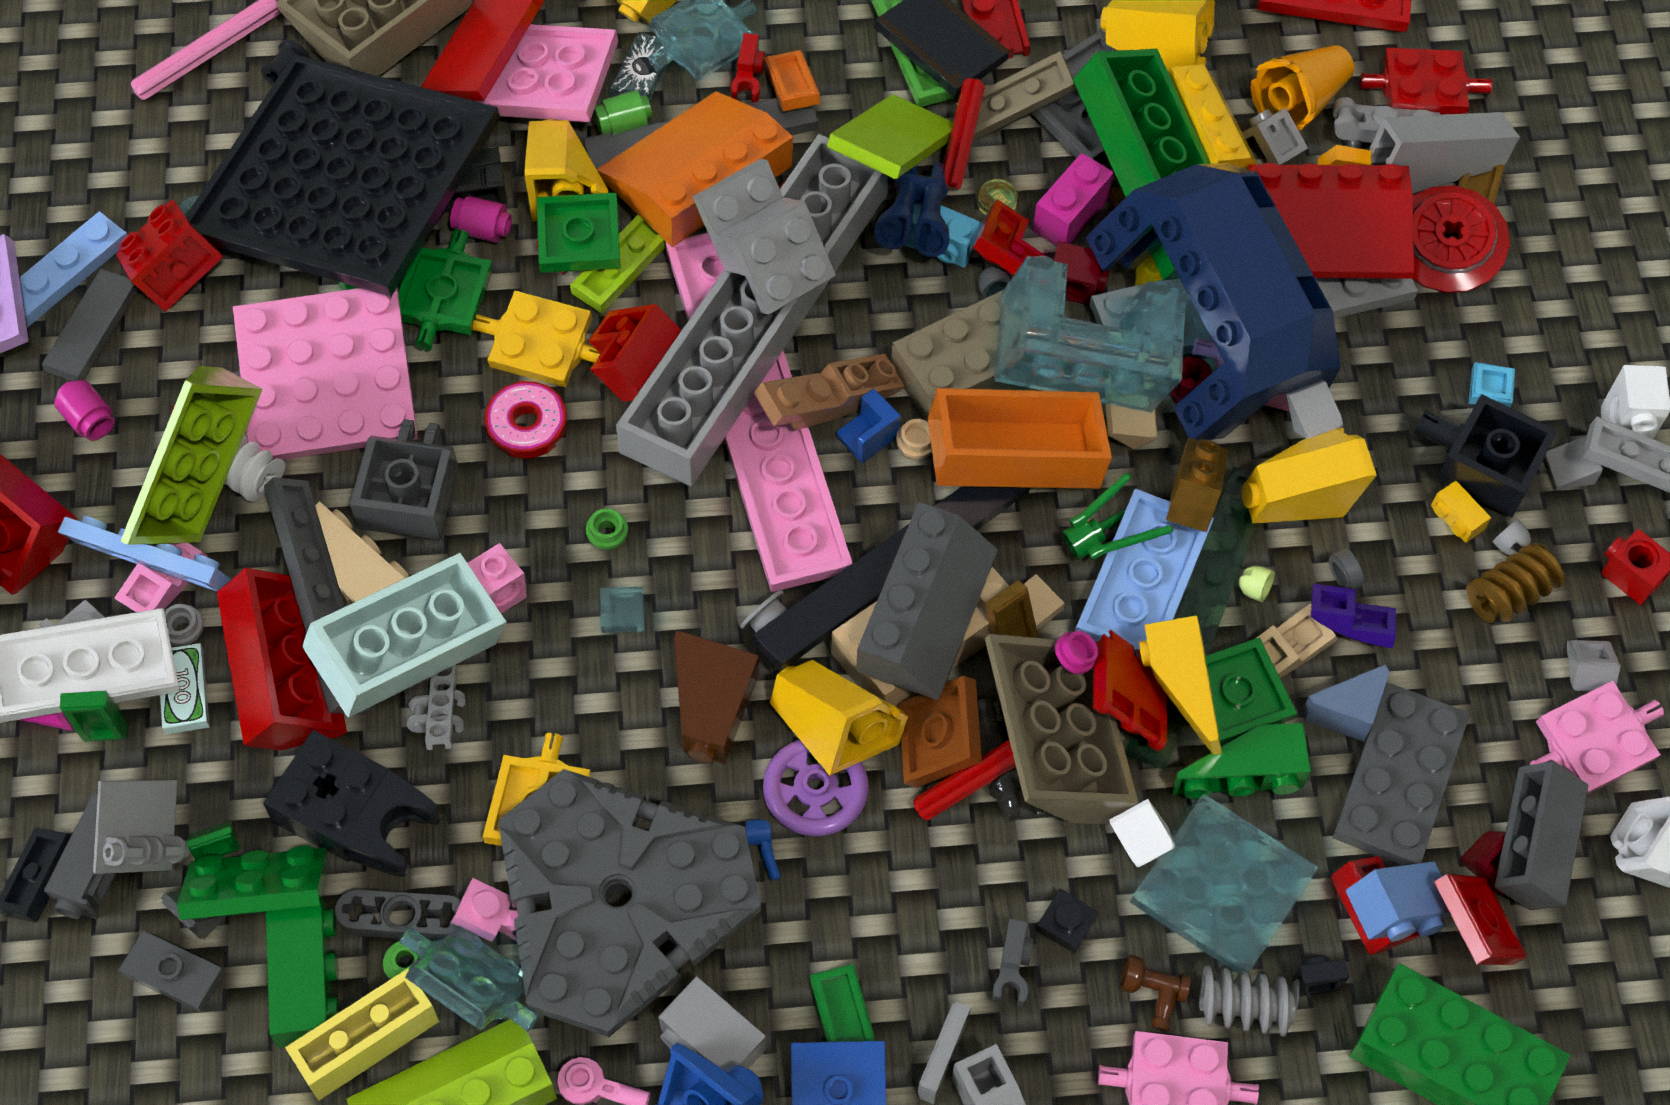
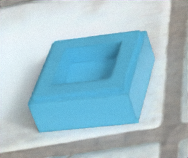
(1493, 382)

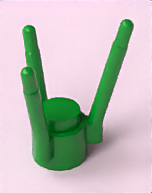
(1085, 536)

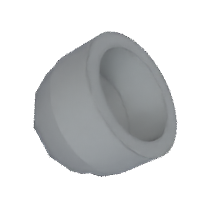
(1513, 535)

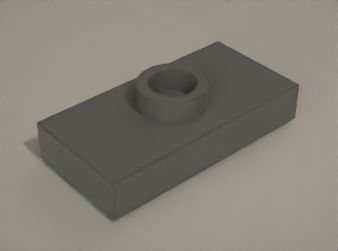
(171, 971)

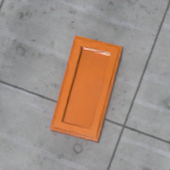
(792, 80)

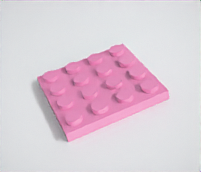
(326, 369)

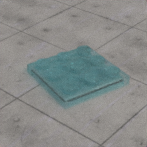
(1224, 885)

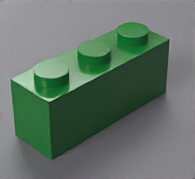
(300, 971)

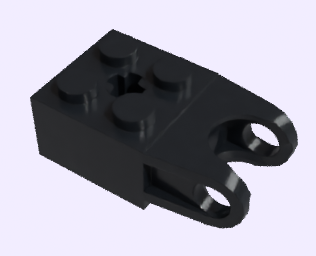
(359, 815)

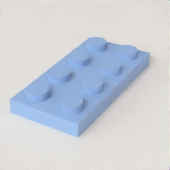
(1144, 579)

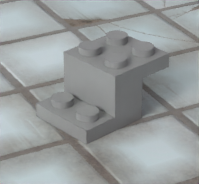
(764, 236)

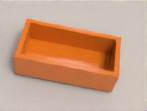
(1018, 438)

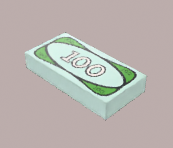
(188, 707)

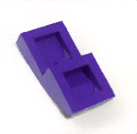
(1338, 611)

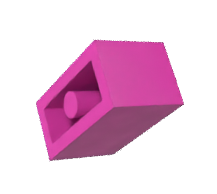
(1073, 201)

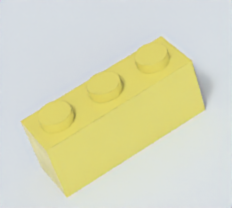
(362, 1034)

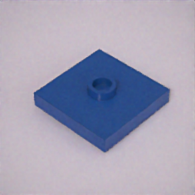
(838, 1073)

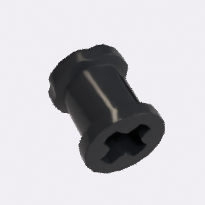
(286, 50)

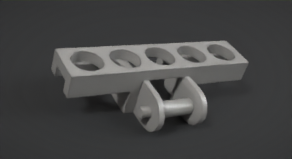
(425, 707)

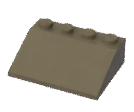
(369, 33)
(1062, 747)

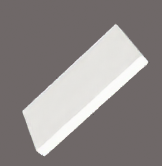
(116, 654)

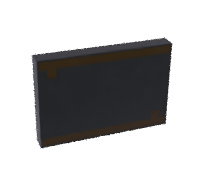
(942, 41)

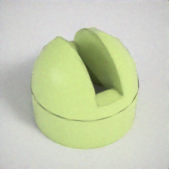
(1256, 582)

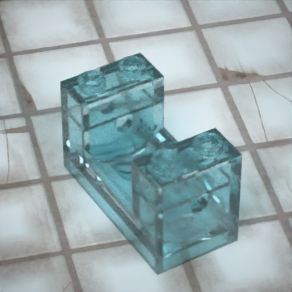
(1050, 352)

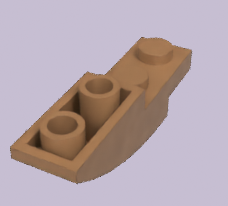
(827, 394)

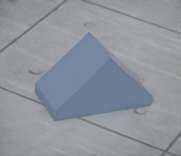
(1348, 705)

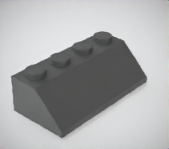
(926, 602)

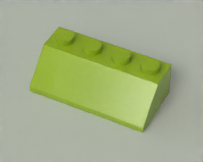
(484, 1070)

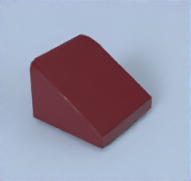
(1485, 856)

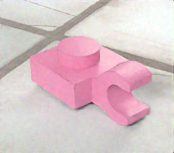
(485, 911)

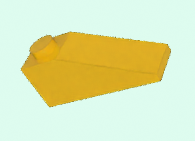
(1181, 670)

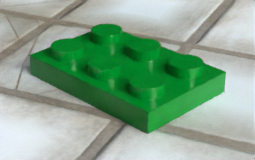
(253, 882)

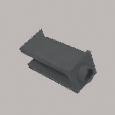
(72, 883)

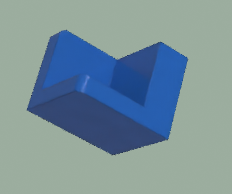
(872, 428)

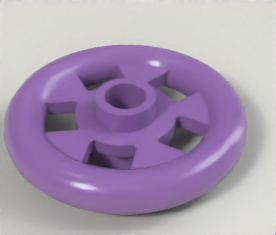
(814, 820)

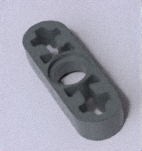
(370, 899)

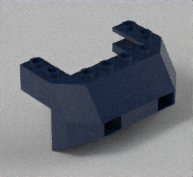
(1242, 280)

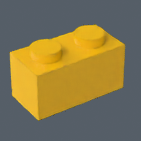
(1460, 511)

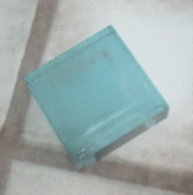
(622, 609)

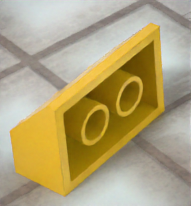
(1211, 116)

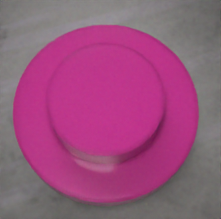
(1076, 651)

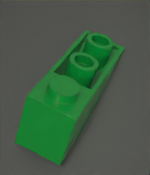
(1258, 760)

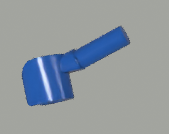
(759, 833)

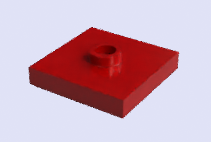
(1480, 920)

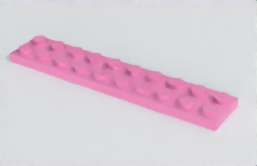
(772, 464)

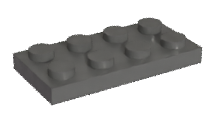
(1401, 776)

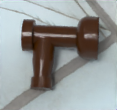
(1169, 987)

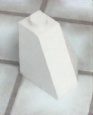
(1645, 840)

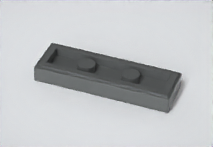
(90, 326)

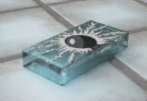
(636, 69)

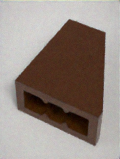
(712, 693)

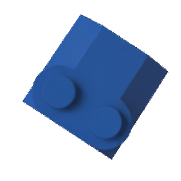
(697, 1081)

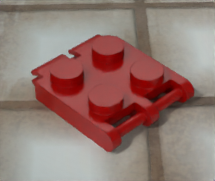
(1129, 690)

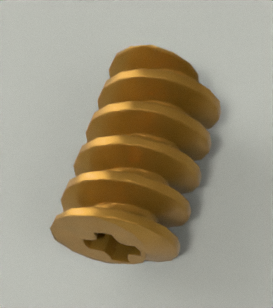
(1515, 583)

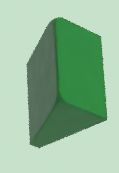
(214, 841)

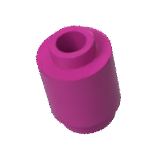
(481, 218)
(84, 410)

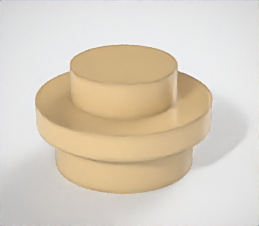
(914, 439)

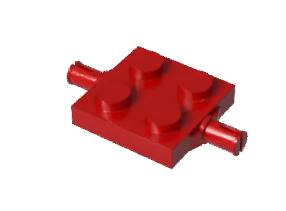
(1426, 80)

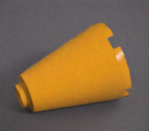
(1301, 82)

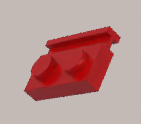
(1002, 21)

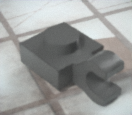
(1015, 953)

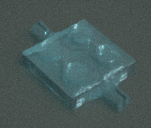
(700, 34)
(468, 978)

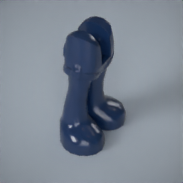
(931, 231)

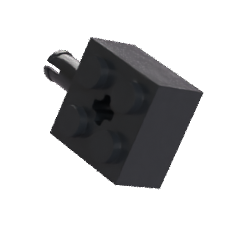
(1490, 453)

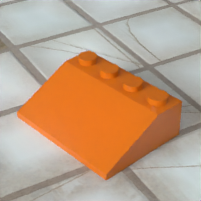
(691, 155)

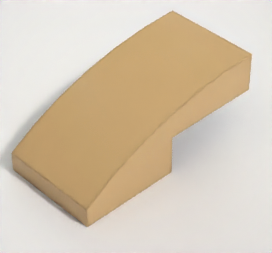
(1296, 641)

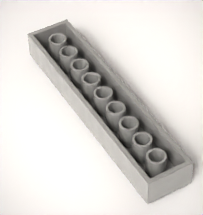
(729, 342)

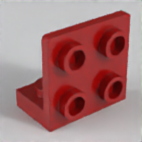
(167, 255)

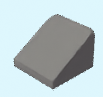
(1313, 410)
(1569, 468)
(1591, 664)

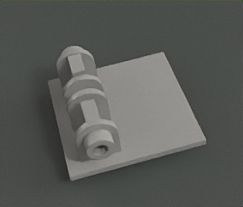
(136, 827)

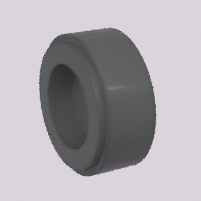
(1346, 569)

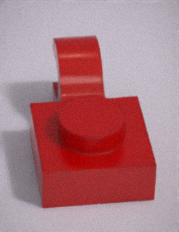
(749, 63)

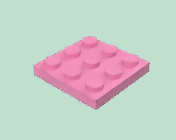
(554, 73)

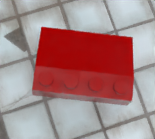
(1346, 217)

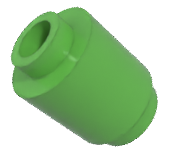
(622, 113)

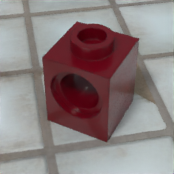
(1083, 272)

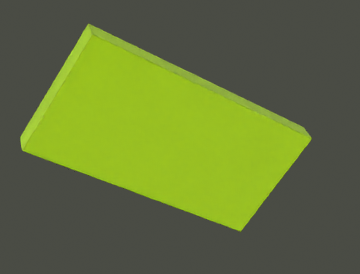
(892, 136)

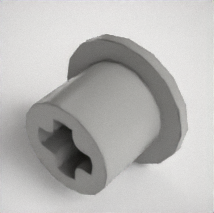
(765, 612)

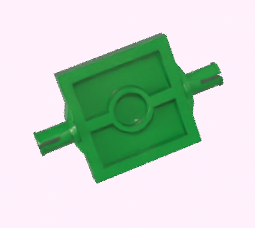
(444, 290)

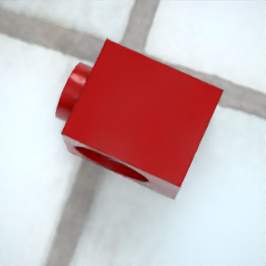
(1632, 580)

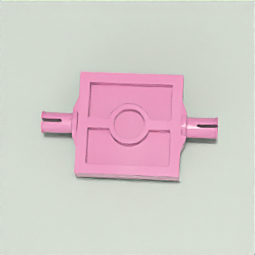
(1599, 736)
(1177, 1073)

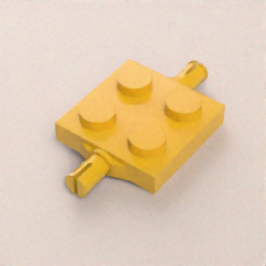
(538, 338)
(520, 779)

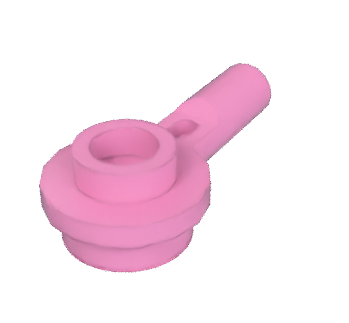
(583, 1082)

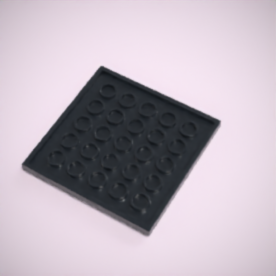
(342, 173)

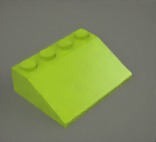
(193, 458)

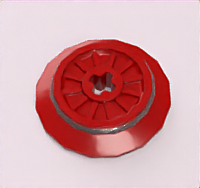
(1462, 262)

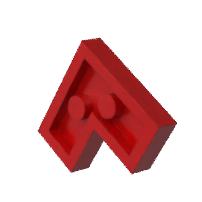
(1002, 236)

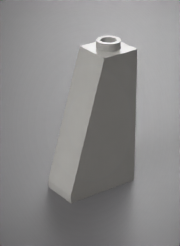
(1444, 146)

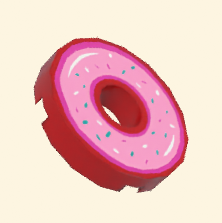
(521, 399)

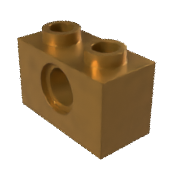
(1197, 484)

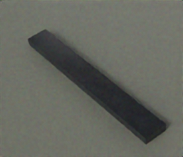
(861, 583)

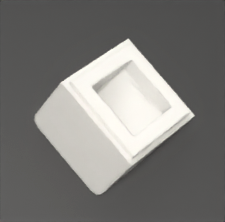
(1142, 833)

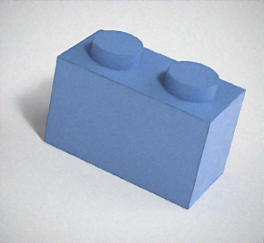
(1399, 901)

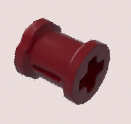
(1193, 373)

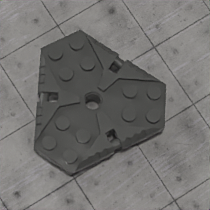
(582, 846)

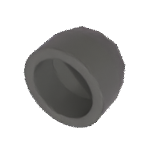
(992, 281)

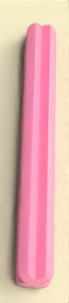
(204, 48)

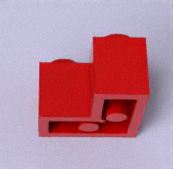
(631, 347)

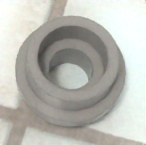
(180, 614)

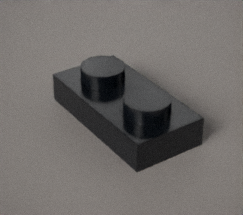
(24, 891)

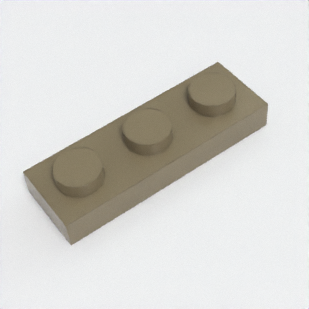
(1023, 93)

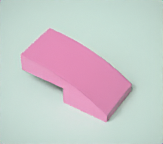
(152, 589)

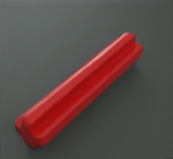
(962, 132)
(965, 782)

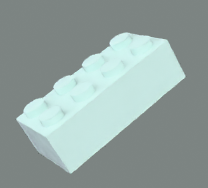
(403, 634)

